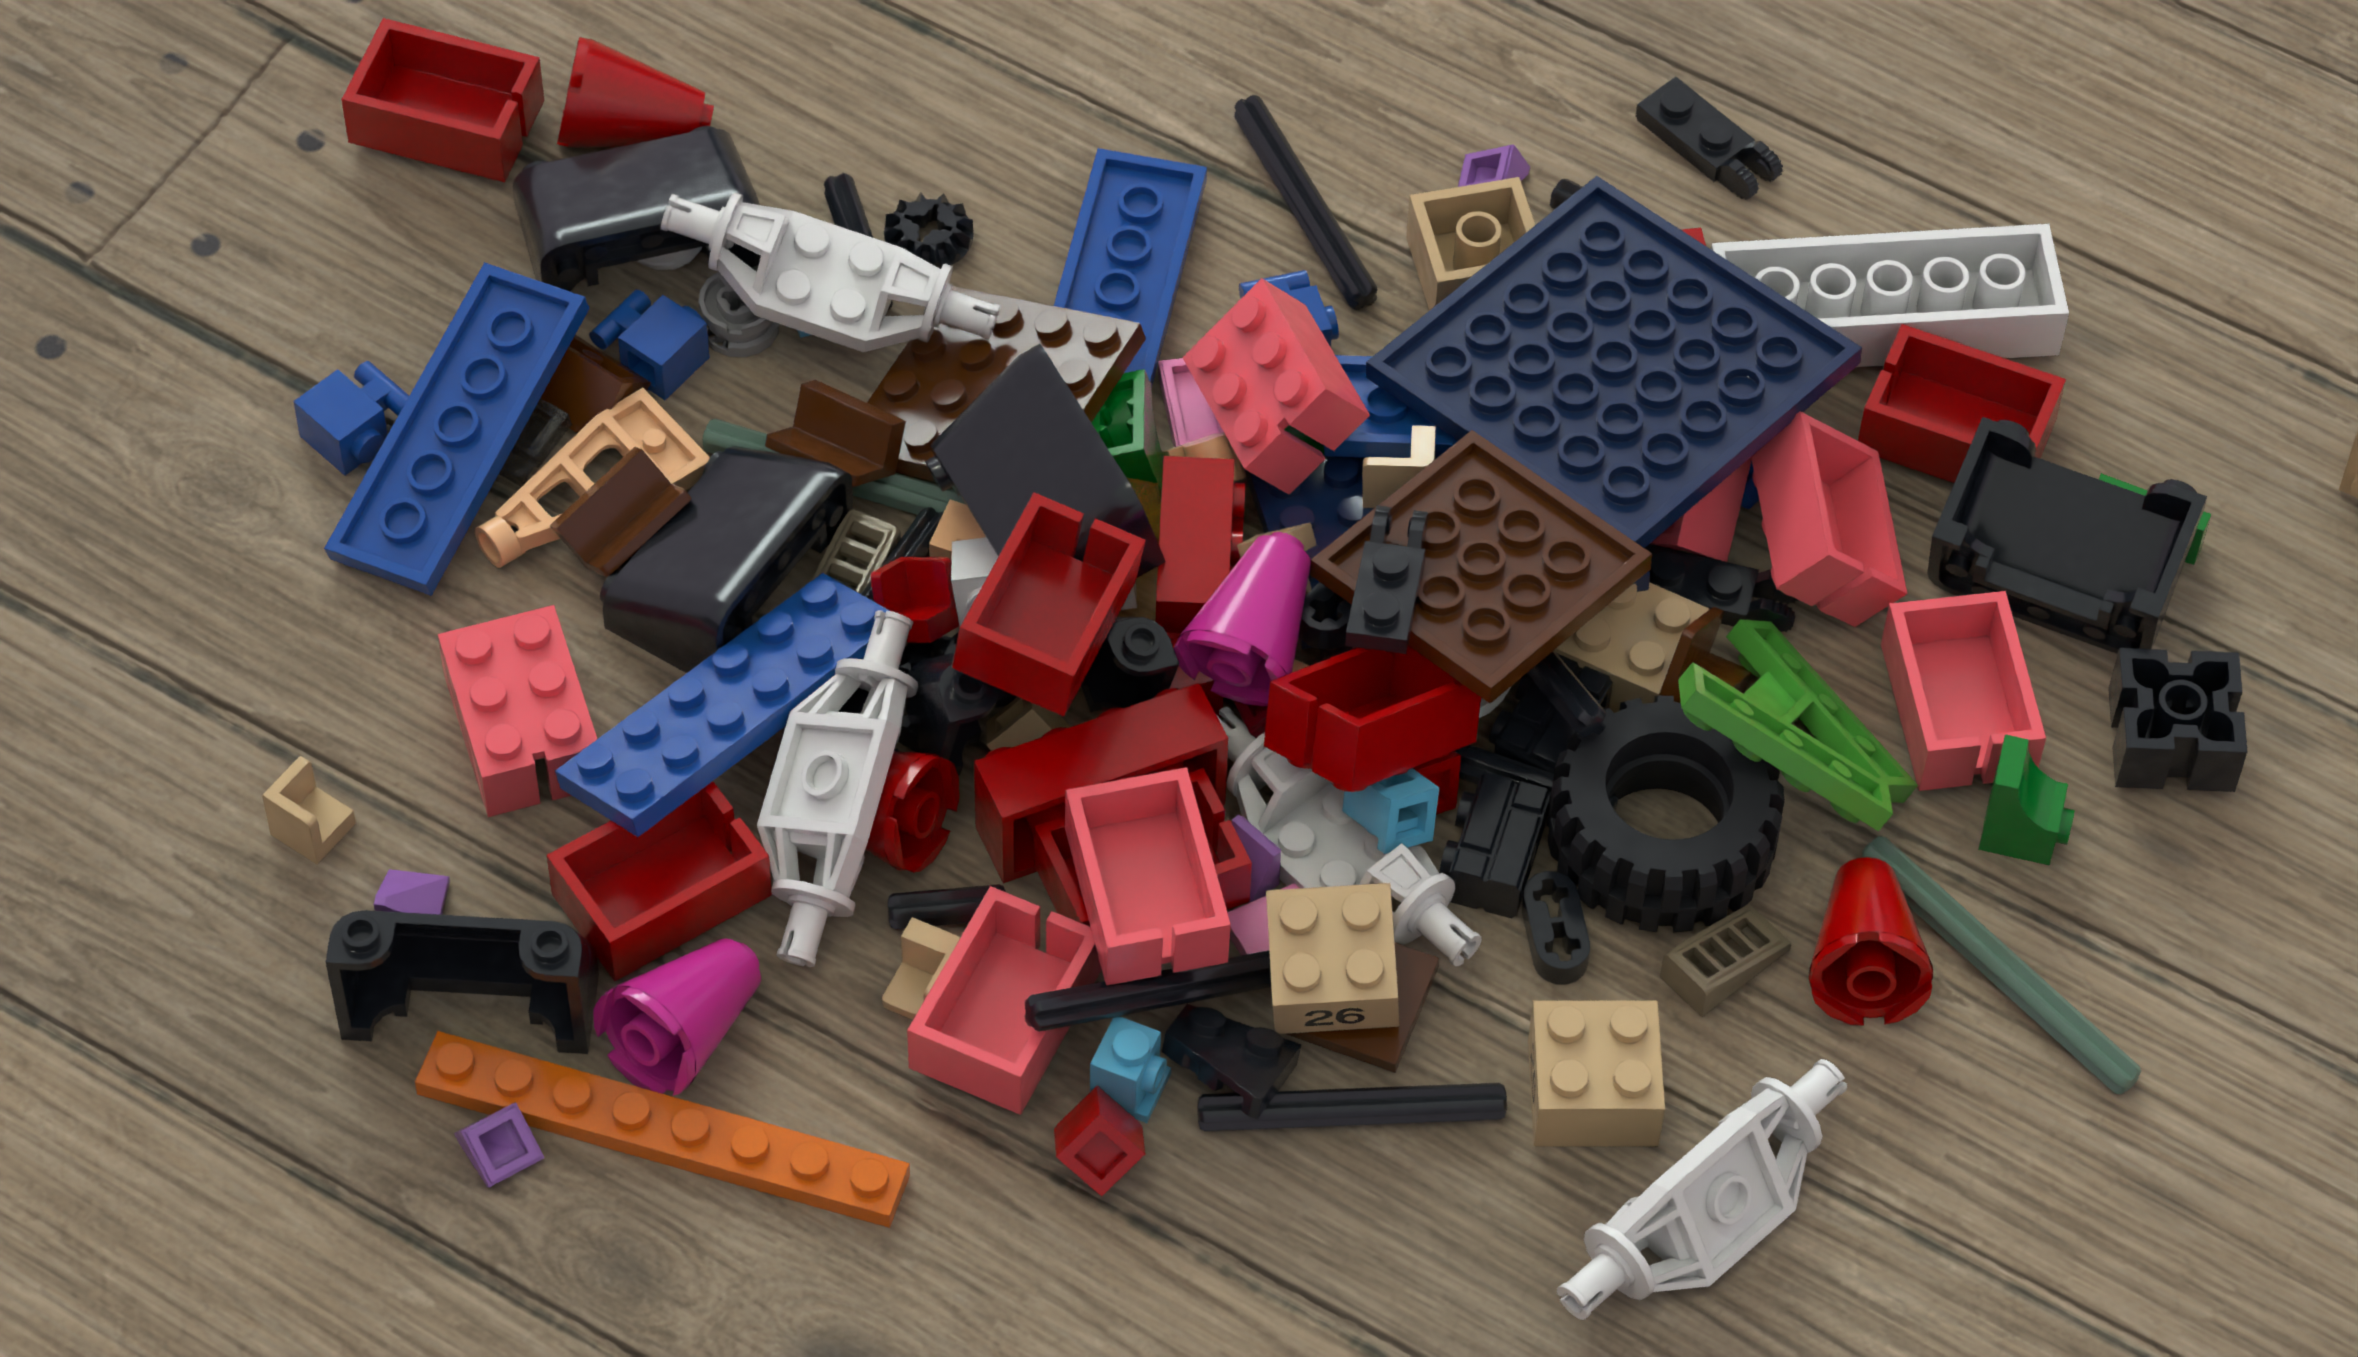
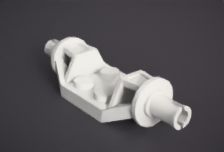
(827, 276)
(831, 785)
(1331, 849)
(1711, 1200)

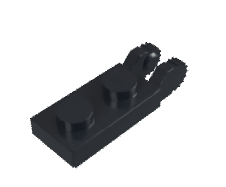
(1707, 138)
(1387, 586)
(1722, 586)

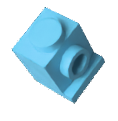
(1396, 810)
(1130, 1067)

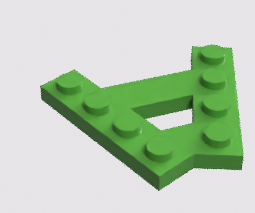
(1836, 762)

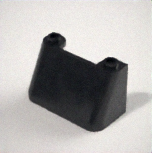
(612, 203)
(1035, 438)
(2062, 542)
(724, 552)
(1128, 670)
(385, 955)

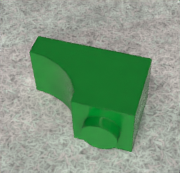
(1130, 430)
(2024, 808)

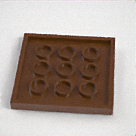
(943, 376)
(1504, 564)

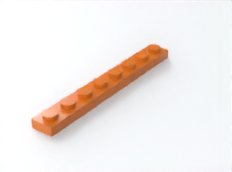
(665, 1129)

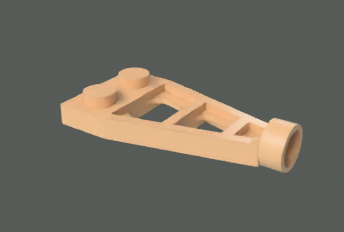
(629, 424)

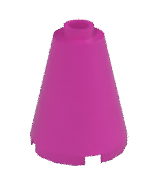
(1250, 621)
(677, 1014)

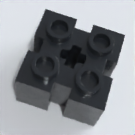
(2177, 720)

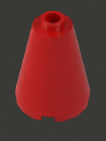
(625, 102)
(913, 809)
(1869, 949)

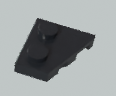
(1233, 1054)

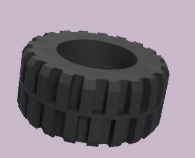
(1651, 876)

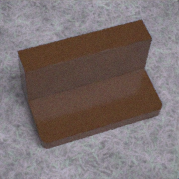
(590, 383)
(842, 432)
(619, 513)
(1696, 647)

